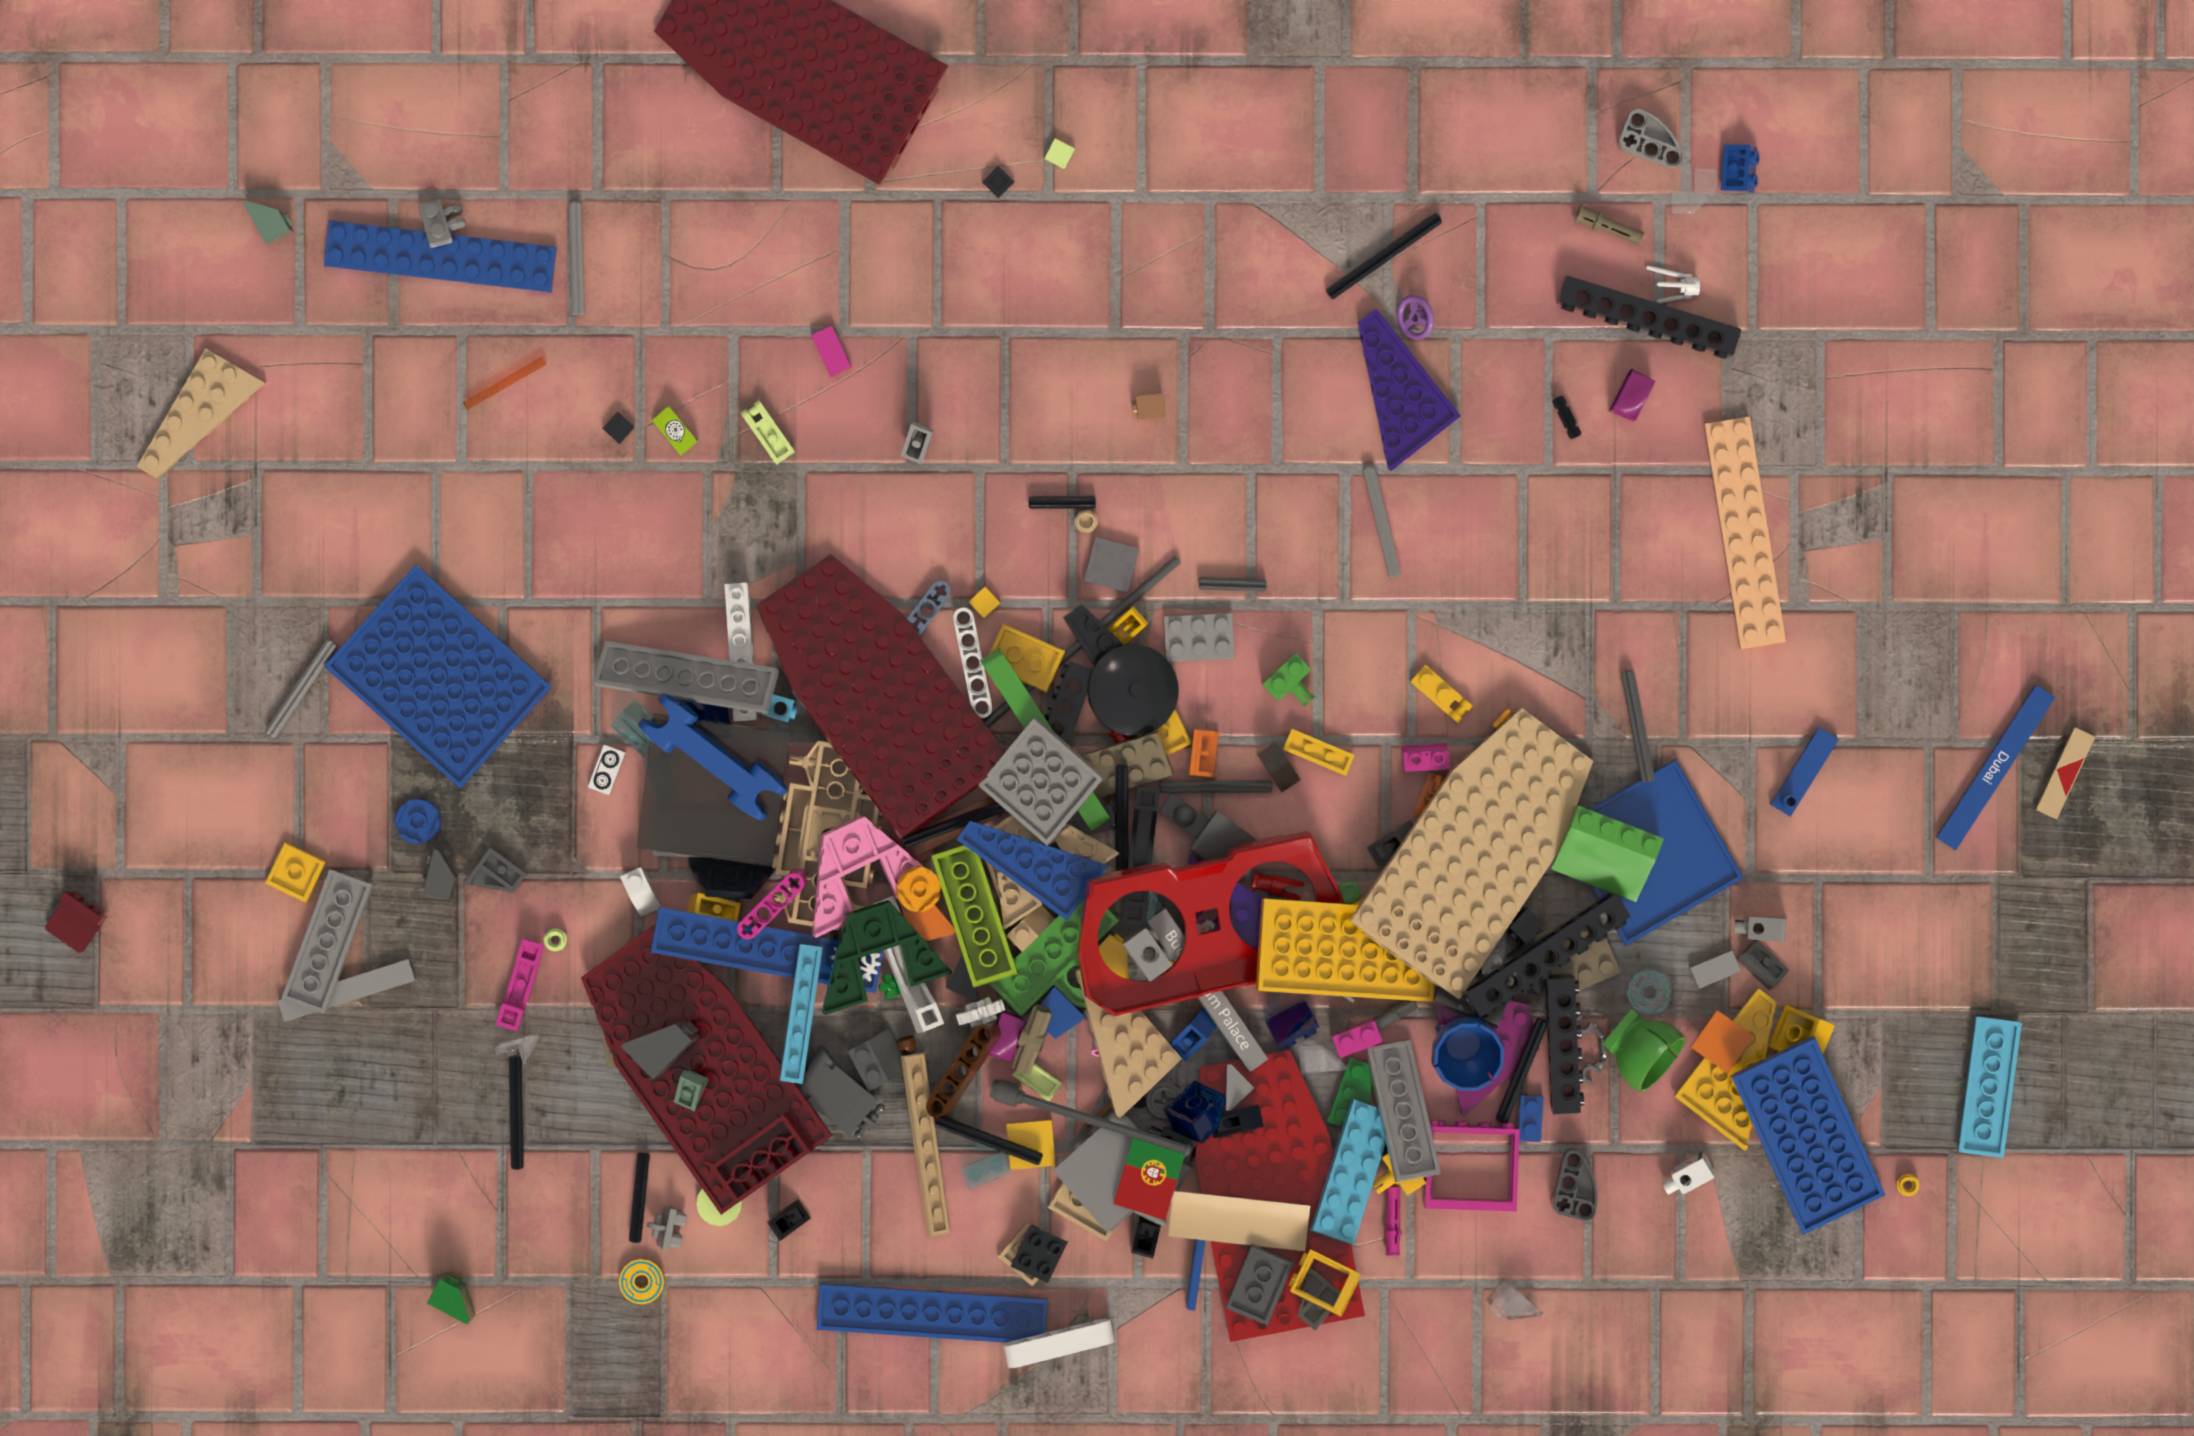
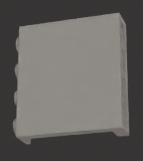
(1096, 1171)

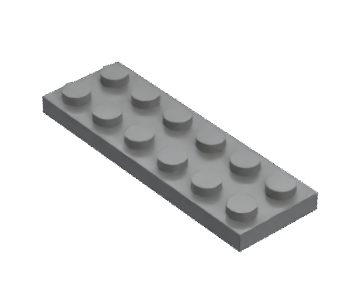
(327, 941)
(1402, 1111)

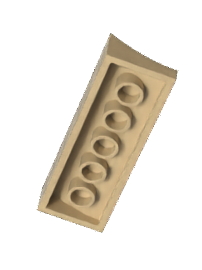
(1239, 1220)

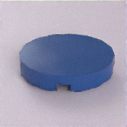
(418, 821)

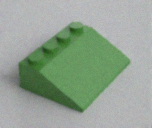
(1607, 853)

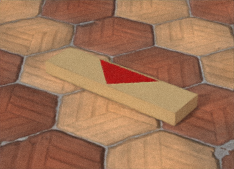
(2065, 773)

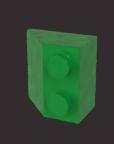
(452, 1298)

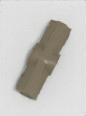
(1032, 1039)

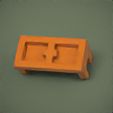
(1203, 753)

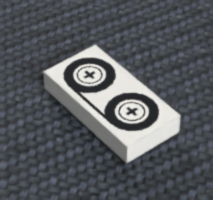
(606, 769)

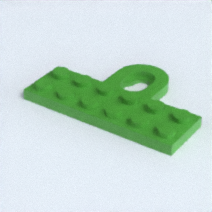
(1047, 963)

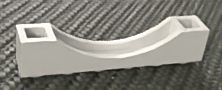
(917, 998)

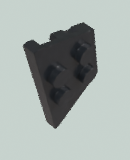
(729, 878)

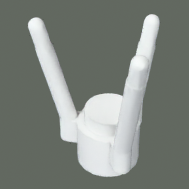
(1687, 285)

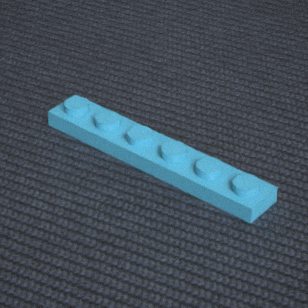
(800, 1013)

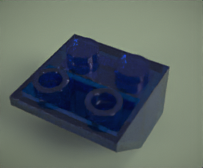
(1292, 1024)

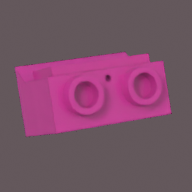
(1425, 757)

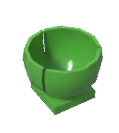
(1643, 1049)

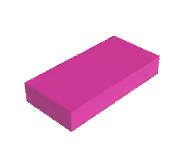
(831, 351)

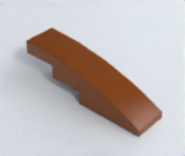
(932, 843)

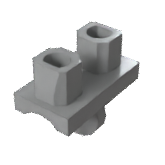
(664, 1225)

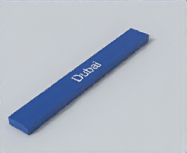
(1995, 767)

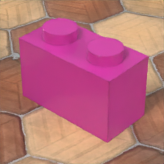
(1356, 1038)

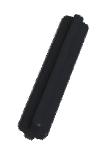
(1062, 502)

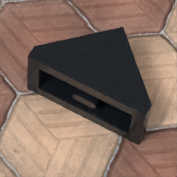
(961, 982)
(788, 1220)
(1145, 1238)

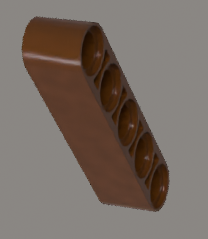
(972, 1065)

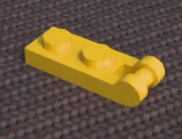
(1440, 693)

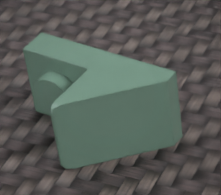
(690, 1089)

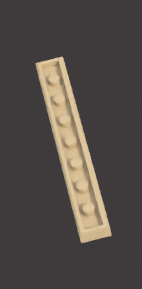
(925, 1145)

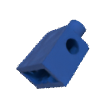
(1064, 1014)

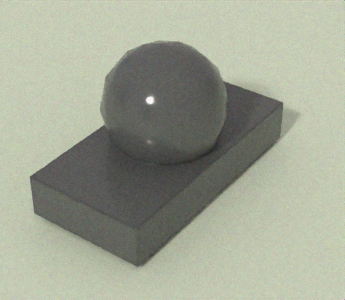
(1184, 815)

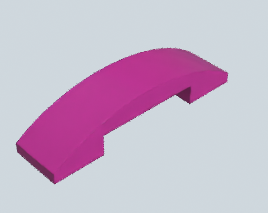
(520, 984)

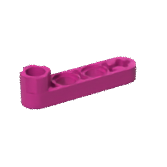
(773, 906)

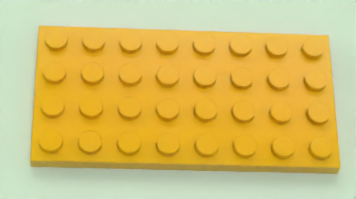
(1323, 953)

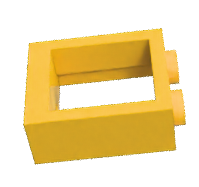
(1346, 1293)

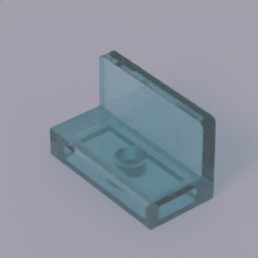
(627, 726)

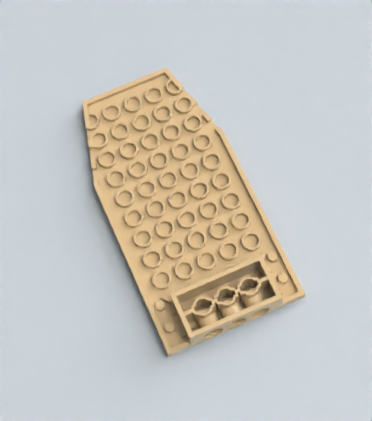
(1476, 853)

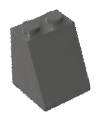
(1218, 837)
(662, 1047)

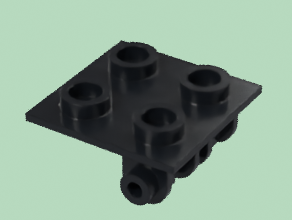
(1038, 1253)

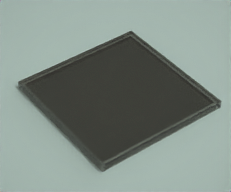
(689, 807)

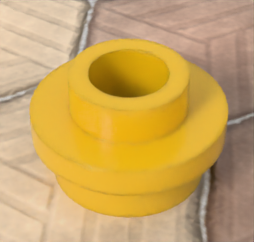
(1914, 1184)

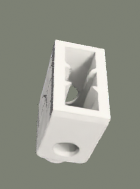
(1697, 1168)

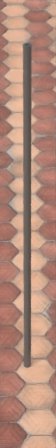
(1106, 620)

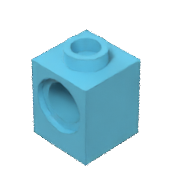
(791, 708)

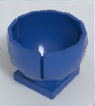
(1466, 1053)

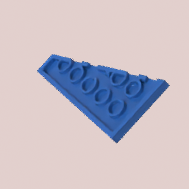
(1042, 870)

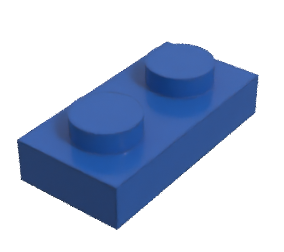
(1530, 1118)

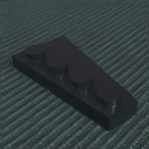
(1091, 633)

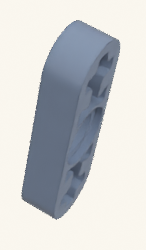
(941, 598)

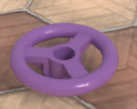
(1419, 315)

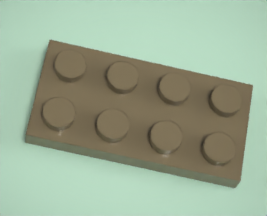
(1143, 755)

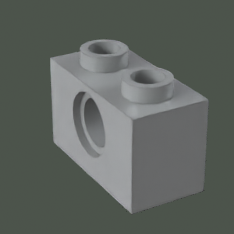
(1137, 943)

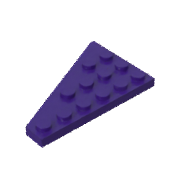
(1404, 395)

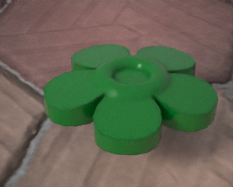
(889, 987)

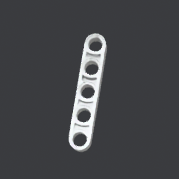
(966, 652)
(1058, 1343)

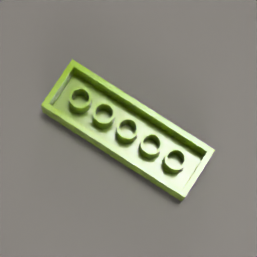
(974, 915)

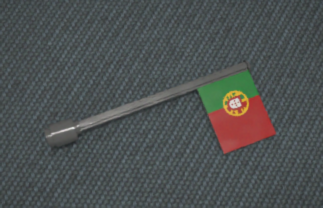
(1151, 1163)

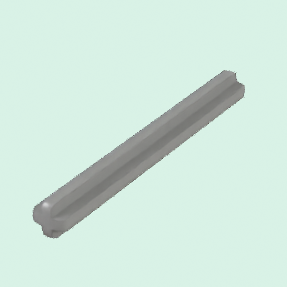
(576, 258)
(1381, 522)
(300, 688)

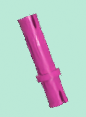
(1393, 1221)

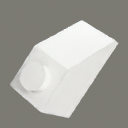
(641, 891)

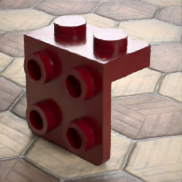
(75, 921)

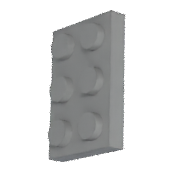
(1199, 637)

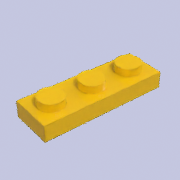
(1318, 752)

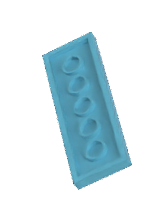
(1989, 1087)
(1350, 1174)

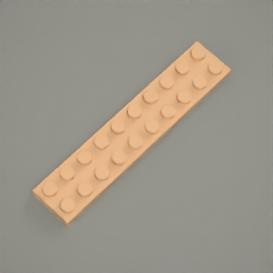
(1744, 532)

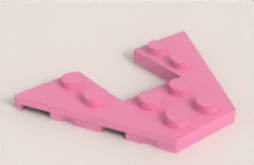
(845, 851)

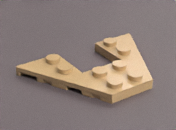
(1017, 901)

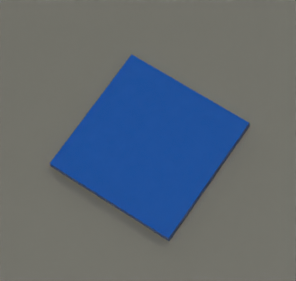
(1692, 857)

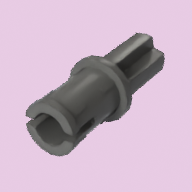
(1395, 1013)

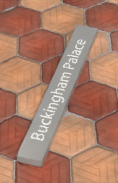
(1214, 1003)

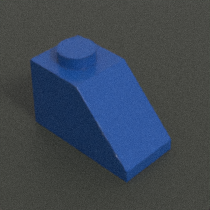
(1193, 1034)

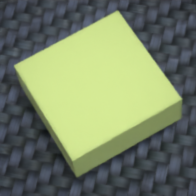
(1059, 154)

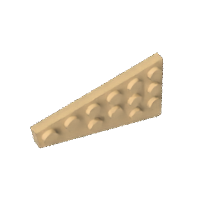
(1130, 1053)

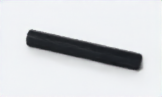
(639, 1197)

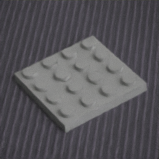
(1041, 781)

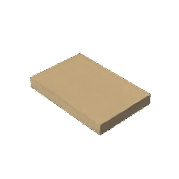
(1070, 1207)

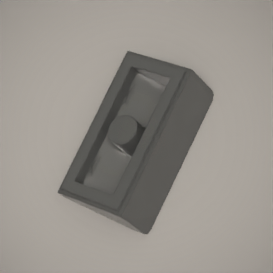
(1762, 964)

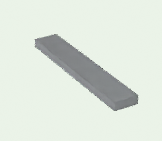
(357, 987)

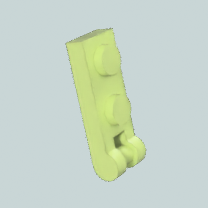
(768, 433)

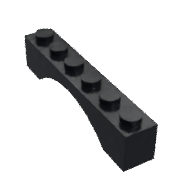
(1141, 850)

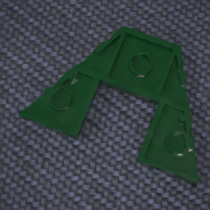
(870, 932)

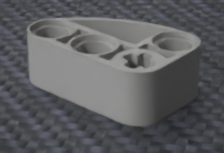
(1653, 133)

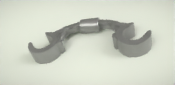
(1598, 1067)

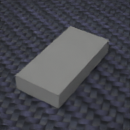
(1715, 969)

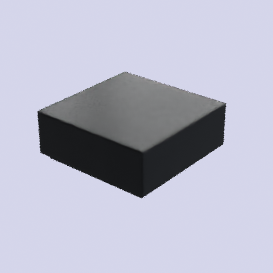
(998, 182)
(618, 428)

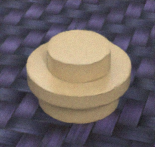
(1086, 521)

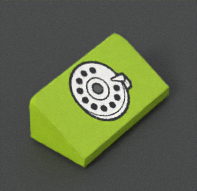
(675, 430)

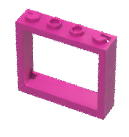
(1478, 1204)

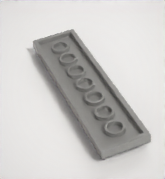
(686, 677)

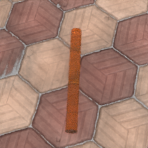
(502, 384)

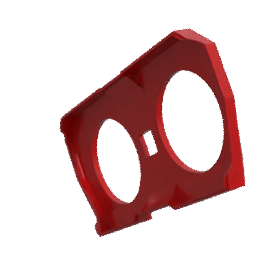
(1208, 959)

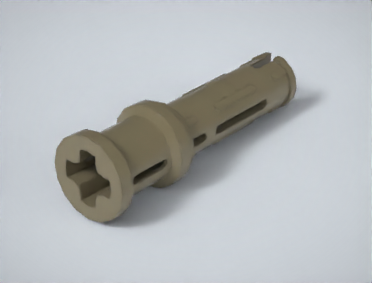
(1598, 221)

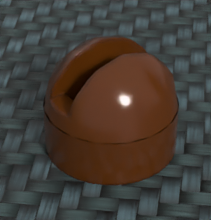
(906, 1044)

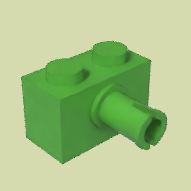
(1288, 679)

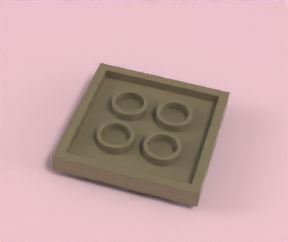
(1589, 967)

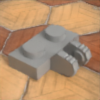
(435, 222)

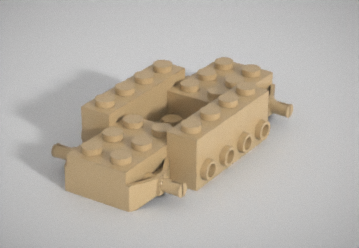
(810, 809)

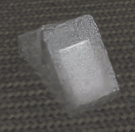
(525, 1045)

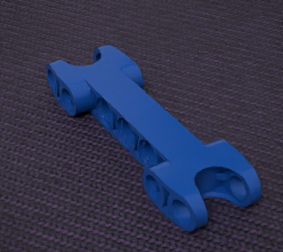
(682, 733)

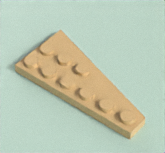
(202, 405)

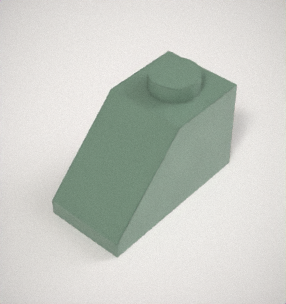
(269, 221)

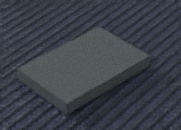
(1259, 1284)

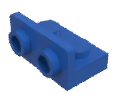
(1739, 168)

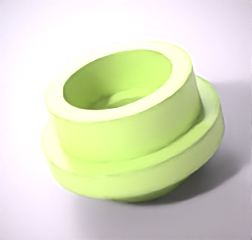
(548, 939)

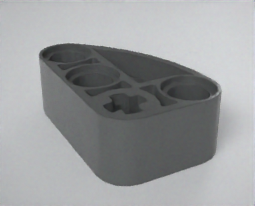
(1580, 1192)

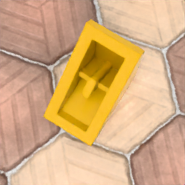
(1128, 625)

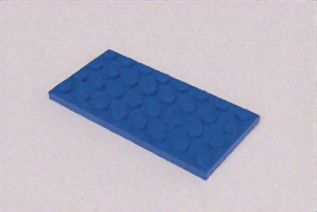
(1807, 1135)

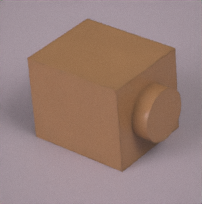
(1149, 406)

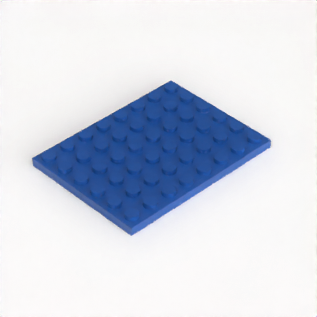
(438, 676)

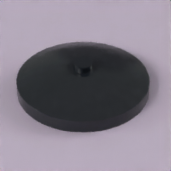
(1132, 690)

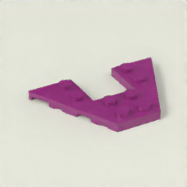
(1514, 1033)

